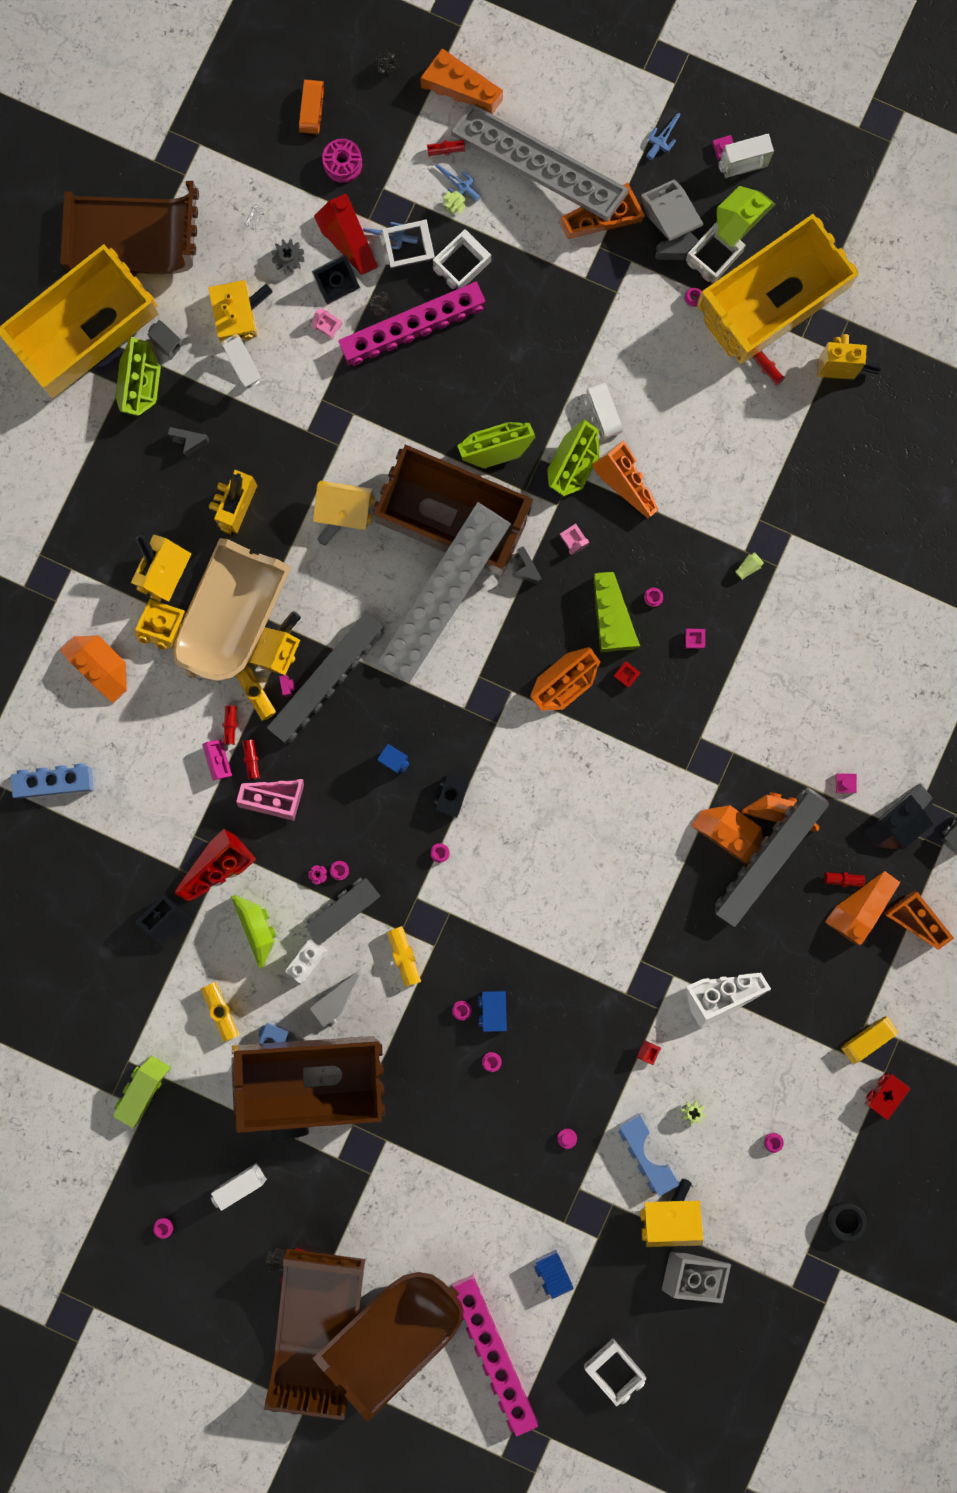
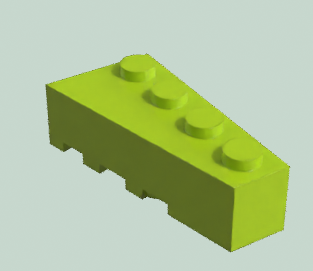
(613, 620)

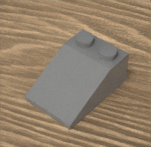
(332, 1005)
(695, 1278)

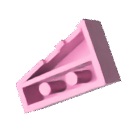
(272, 798)

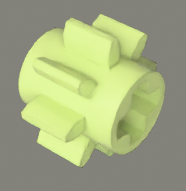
(454, 202)
(690, 1108)

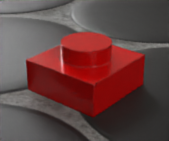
(627, 674)
(648, 1052)

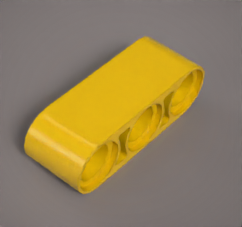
(869, 1040)

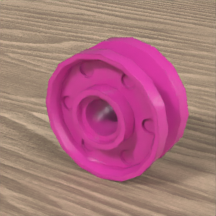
(339, 150)

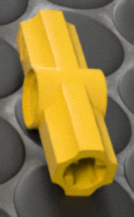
(261, 702)
(403, 956)
(224, 1024)

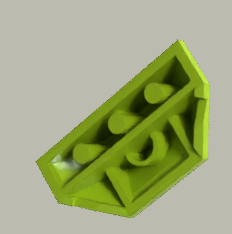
(741, 213)
(137, 378)
(496, 444)
(574, 459)
(256, 928)

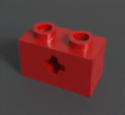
(895, 1089)

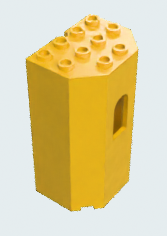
(738, 303)
(49, 329)

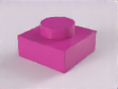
(719, 145)
(695, 639)
(286, 685)
(846, 783)

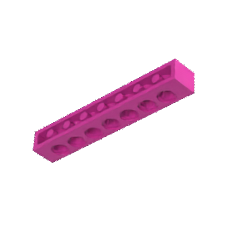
(417, 315)
(518, 1423)

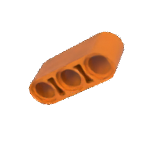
(311, 106)

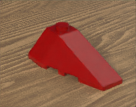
(342, 228)
(218, 861)

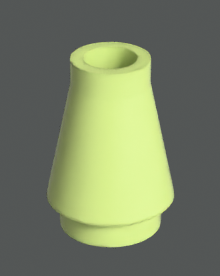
(750, 565)

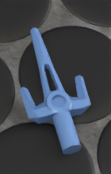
(660, 141)
(463, 186)
(398, 237)

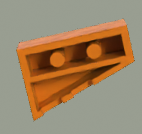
(919, 918)

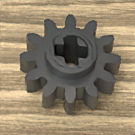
(287, 249)

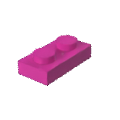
(217, 759)

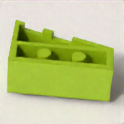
(140, 1091)

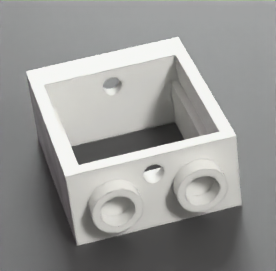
(746, 156)
(474, 247)
(429, 254)
(705, 271)
(241, 361)
(300, 966)
(238, 1187)
(600, 1358)

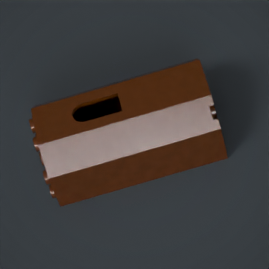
(424, 477)
(272, 1090)

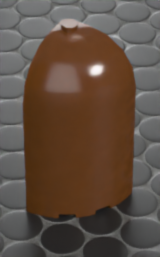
(391, 1340)

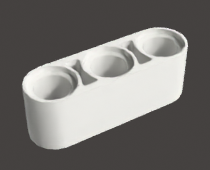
(604, 410)

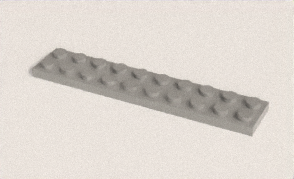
(540, 162)
(444, 592)

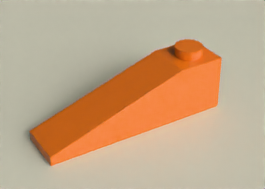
(620, 473)

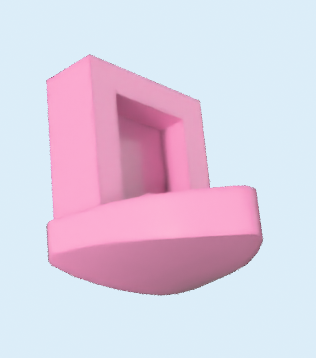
(326, 323)
(574, 539)

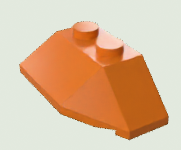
(98, 664)
(565, 680)
(771, 808)
(730, 831)

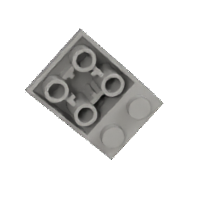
(671, 210)

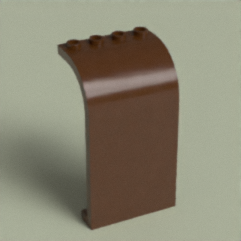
(143, 232)
(315, 1305)

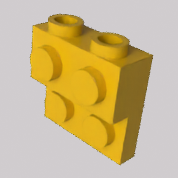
(159, 624)

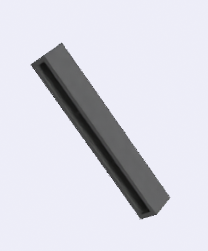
(326, 677)
(771, 856)

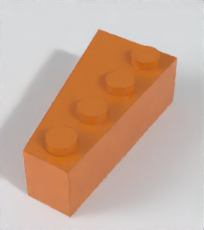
(457, 80)
(583, 222)

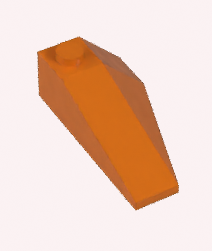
(861, 910)

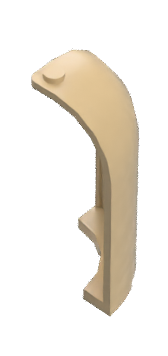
(228, 612)

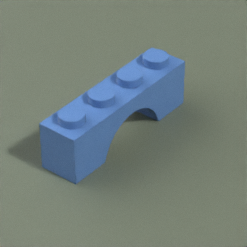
(660, 1176)

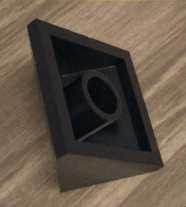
(335, 279)

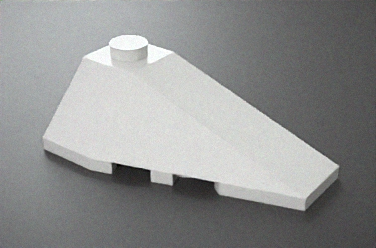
(719, 997)

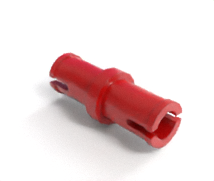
(446, 147)
(768, 368)
(229, 725)
(251, 759)
(844, 879)

